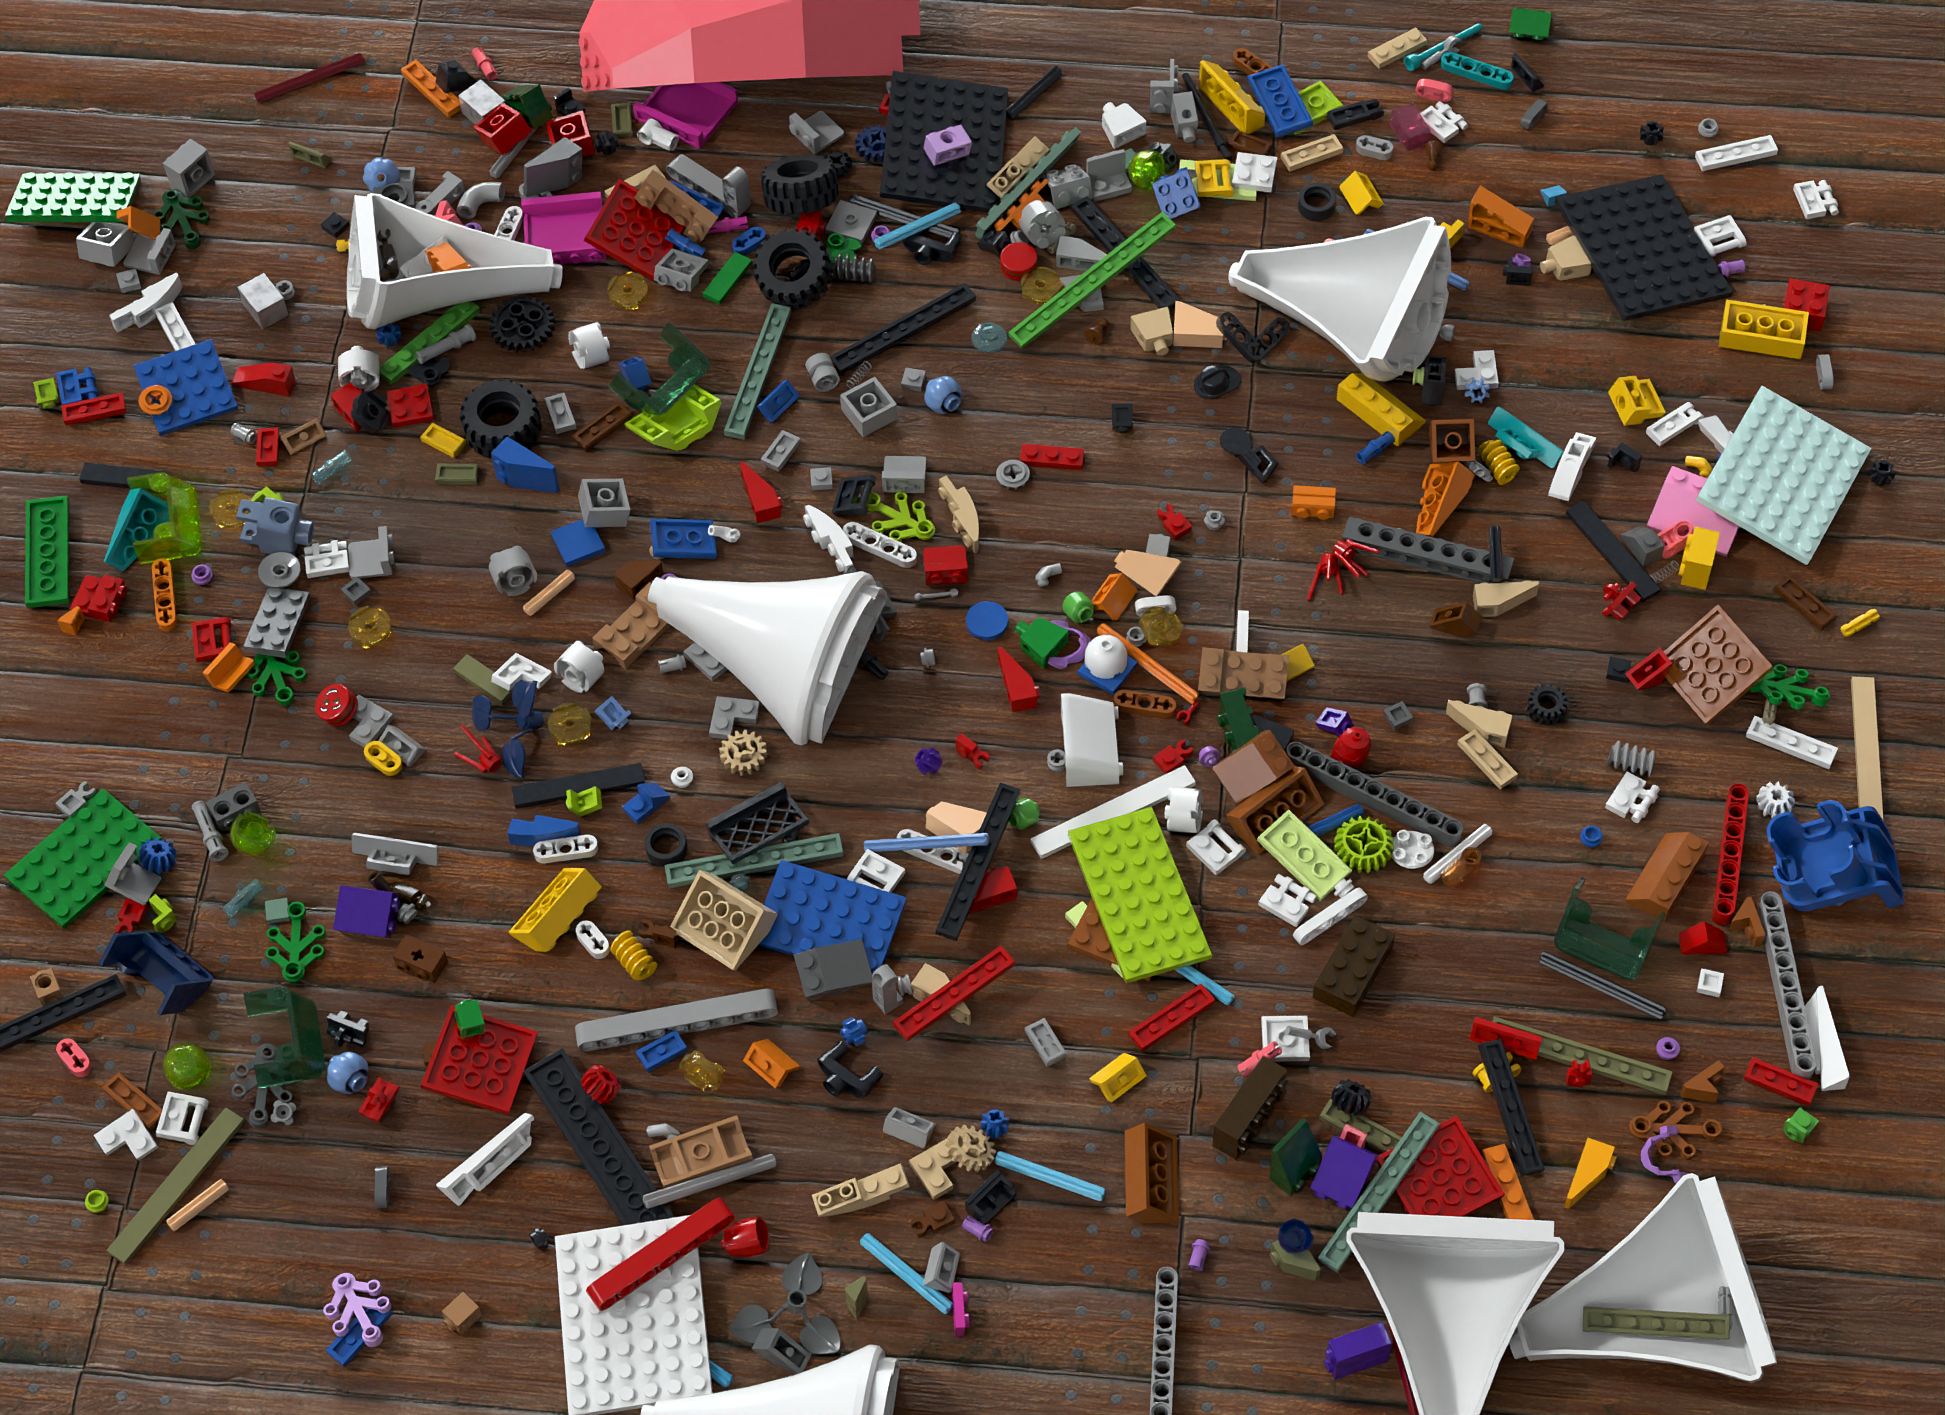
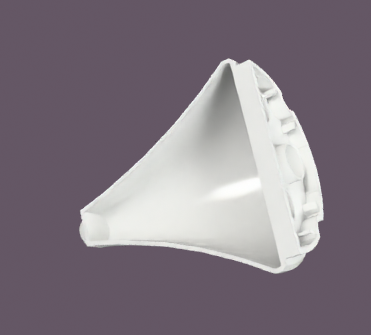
(497, 264)
(1366, 294)
(781, 639)
(1664, 1264)
(1453, 1295)
(850, 1385)

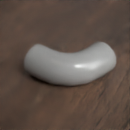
(478, 195)

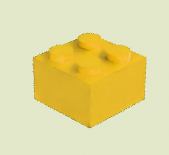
(1698, 557)

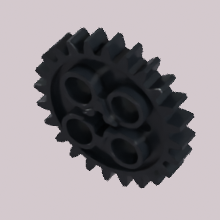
(522, 324)

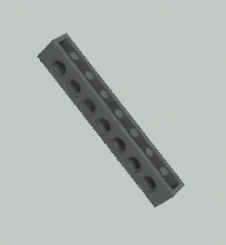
(1415, 555)

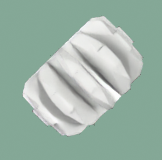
(1775, 799)

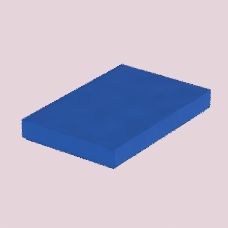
(682, 538)

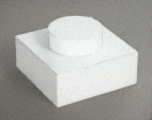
(1710, 982)

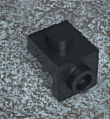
(1168, 152)
(994, 241)
(1122, 417)

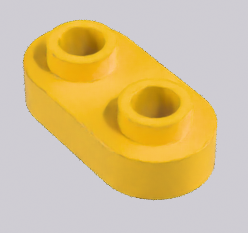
(384, 759)

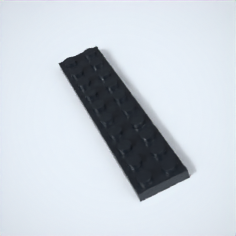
(594, 1139)

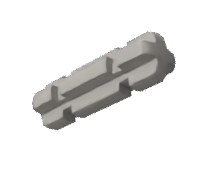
(1725, 1303)

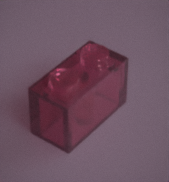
(1409, 126)

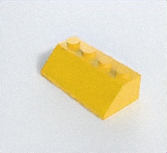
(1230, 98)
(1763, 329)
(1378, 407)
(556, 909)

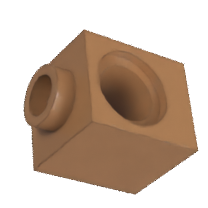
(48, 994)
(461, 1314)

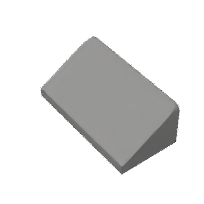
(402, 745)
(908, 1127)
(941, 1267)

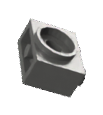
(400, 192)

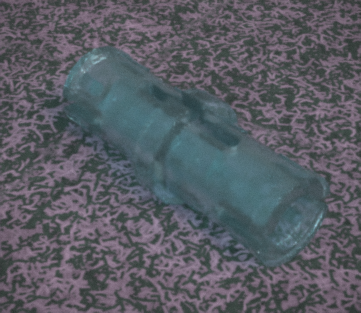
(342, 458)
(253, 888)

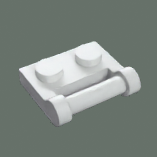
(1720, 230)
(1210, 852)
(877, 869)
(174, 1116)

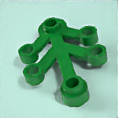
(274, 668)
(1785, 688)
(296, 946)

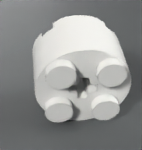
(589, 345)
(359, 368)
(579, 667)
(1184, 810)

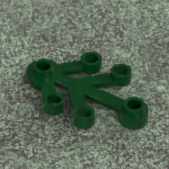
(172, 199)

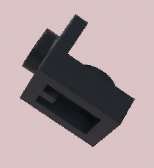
(566, 104)
(1517, 274)
(1626, 456)

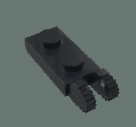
(1354, 114)

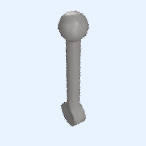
(953, 593)

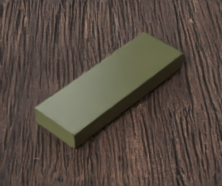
(481, 677)

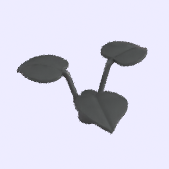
(801, 1279)

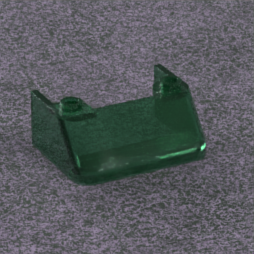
(689, 368)
(1602, 946)
(295, 1060)

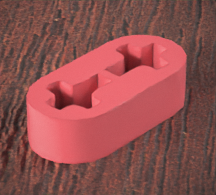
(1434, 90)
(77, 1054)

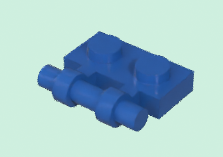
(69, 385)

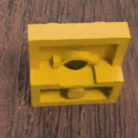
(1635, 400)

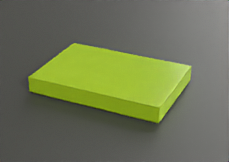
(1318, 102)

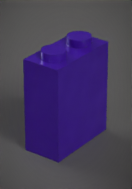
(366, 912)
(1343, 1172)
(1357, 1351)

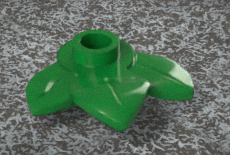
(838, 244)

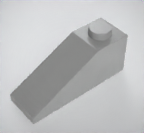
(1077, 254)

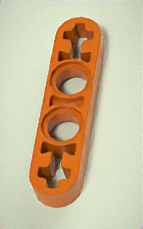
(166, 594)

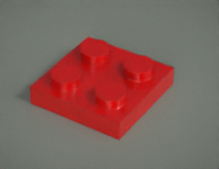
(410, 405)

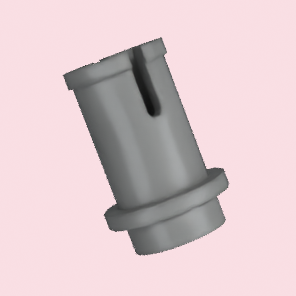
(248, 436)
(672, 664)

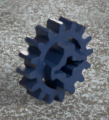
(875, 142)

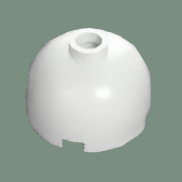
(1106, 656)

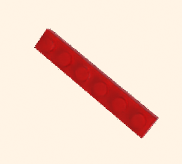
(954, 993)

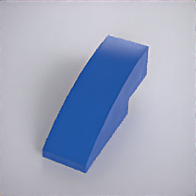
(543, 828)

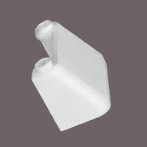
(1090, 741)

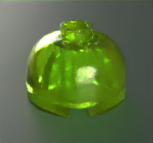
(1146, 168)
(251, 834)
(186, 1065)

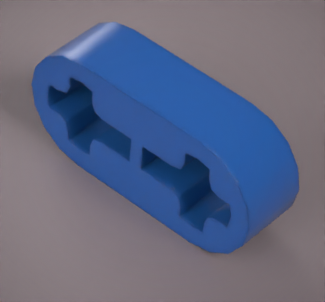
(748, 241)

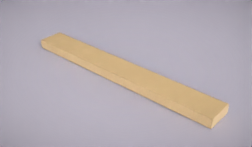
(1866, 743)

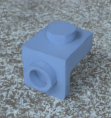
(612, 714)

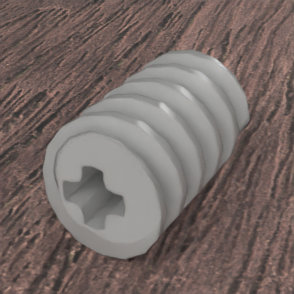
(1631, 758)

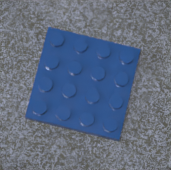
(195, 383)

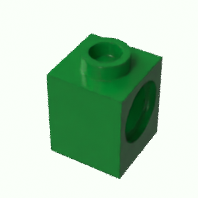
(469, 1018)

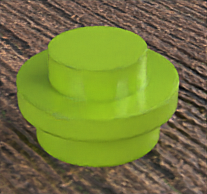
(96, 1201)

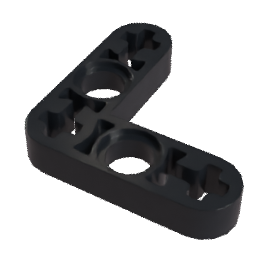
(1250, 342)

